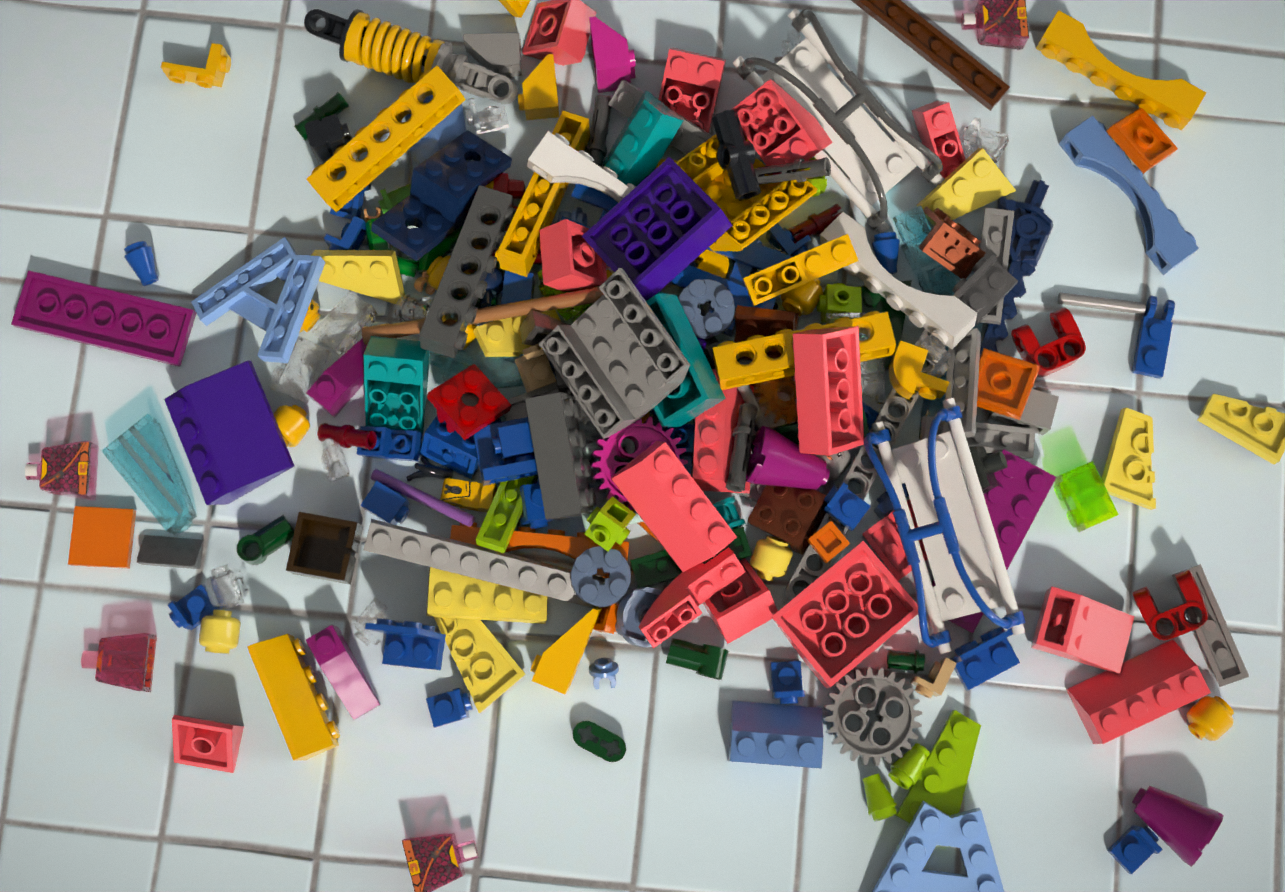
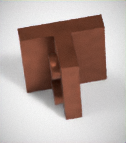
(764, 322)

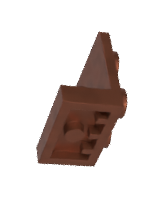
(951, 244)
(789, 514)

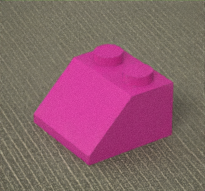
(610, 56)

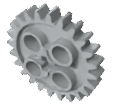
(897, 728)

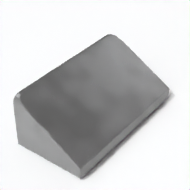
(171, 552)

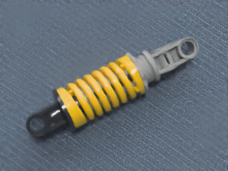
(405, 53)

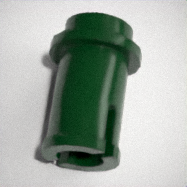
(906, 660)

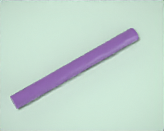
(423, 498)

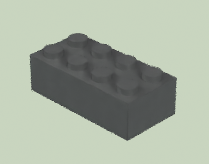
(560, 455)

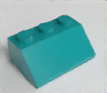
(642, 140)

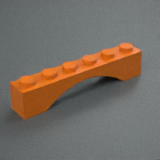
(528, 539)

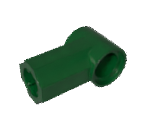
(269, 539)
(704, 659)

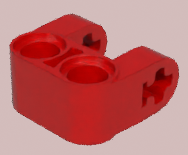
(1067, 334)
(1177, 614)

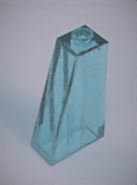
(151, 471)

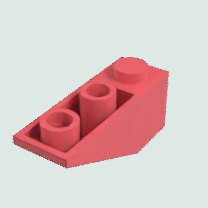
(939, 134)

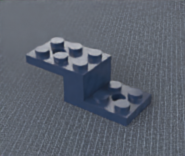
(441, 194)

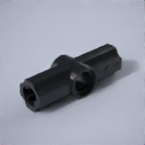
(736, 155)

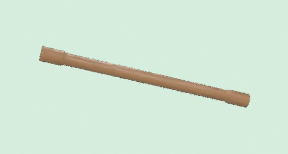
(491, 313)

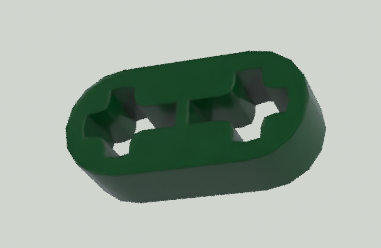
(596, 748)

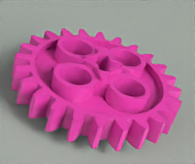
(643, 437)

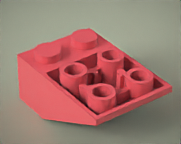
(692, 85)
(780, 126)
(1082, 630)

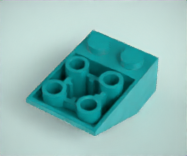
(395, 383)

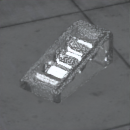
(334, 461)

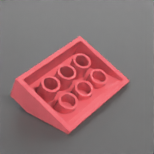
(845, 614)

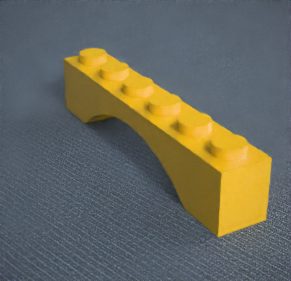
(1167, 99)

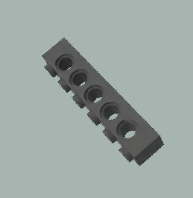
(486, 206)

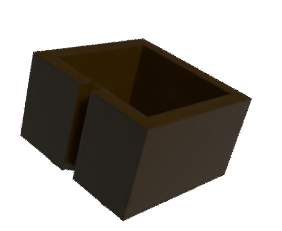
(324, 548)

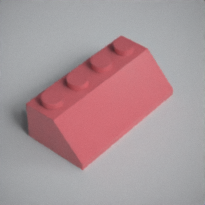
(828, 390)
(715, 442)
(673, 506)
(1141, 692)

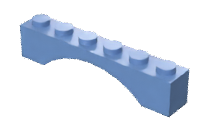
(1165, 238)

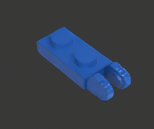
(1153, 340)

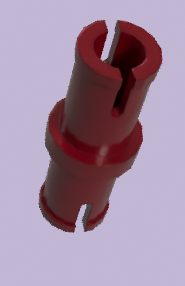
(815, 224)
(347, 436)

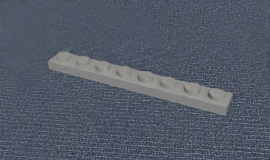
(472, 561)

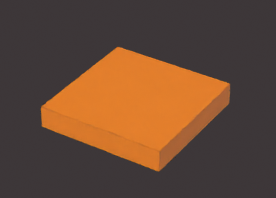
(1142, 140)
(1005, 383)
(102, 537)

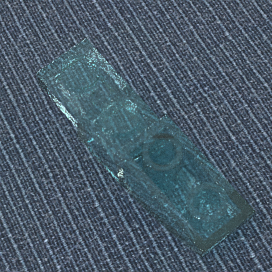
(929, 273)
(496, 369)

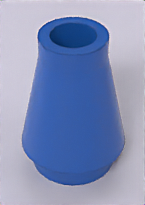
(886, 250)
(142, 262)

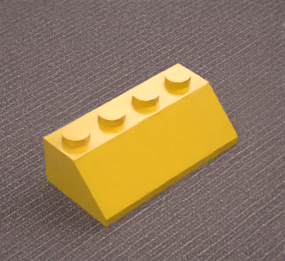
(294, 696)

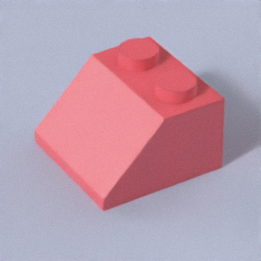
(559, 30)
(568, 259)
(741, 605)

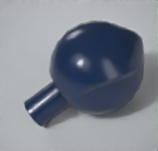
(494, 287)

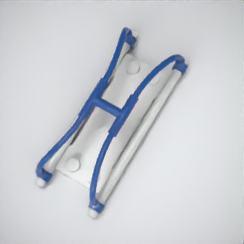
(951, 524)

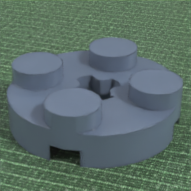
(721, 301)
(589, 589)
(630, 612)

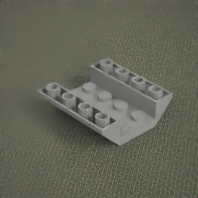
(616, 357)

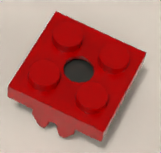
(468, 402)

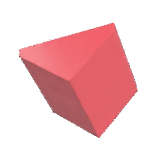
(206, 743)

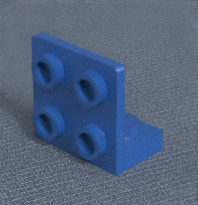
(450, 449)
(492, 468)
(410, 644)
(985, 659)

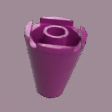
(780, 463)
(1177, 821)

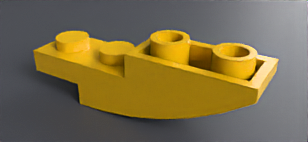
(800, 269)

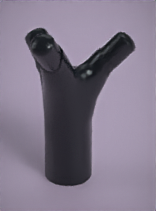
(429, 470)

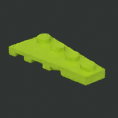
(946, 769)

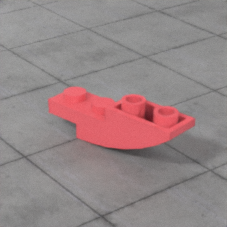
(681, 598)

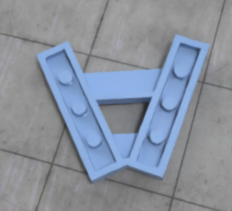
(279, 320)
(933, 828)

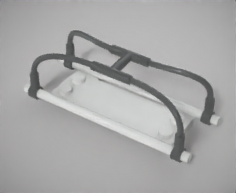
(861, 153)

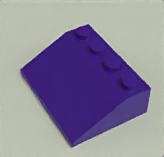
(658, 229)
(229, 433)

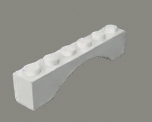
(561, 163)
(939, 314)

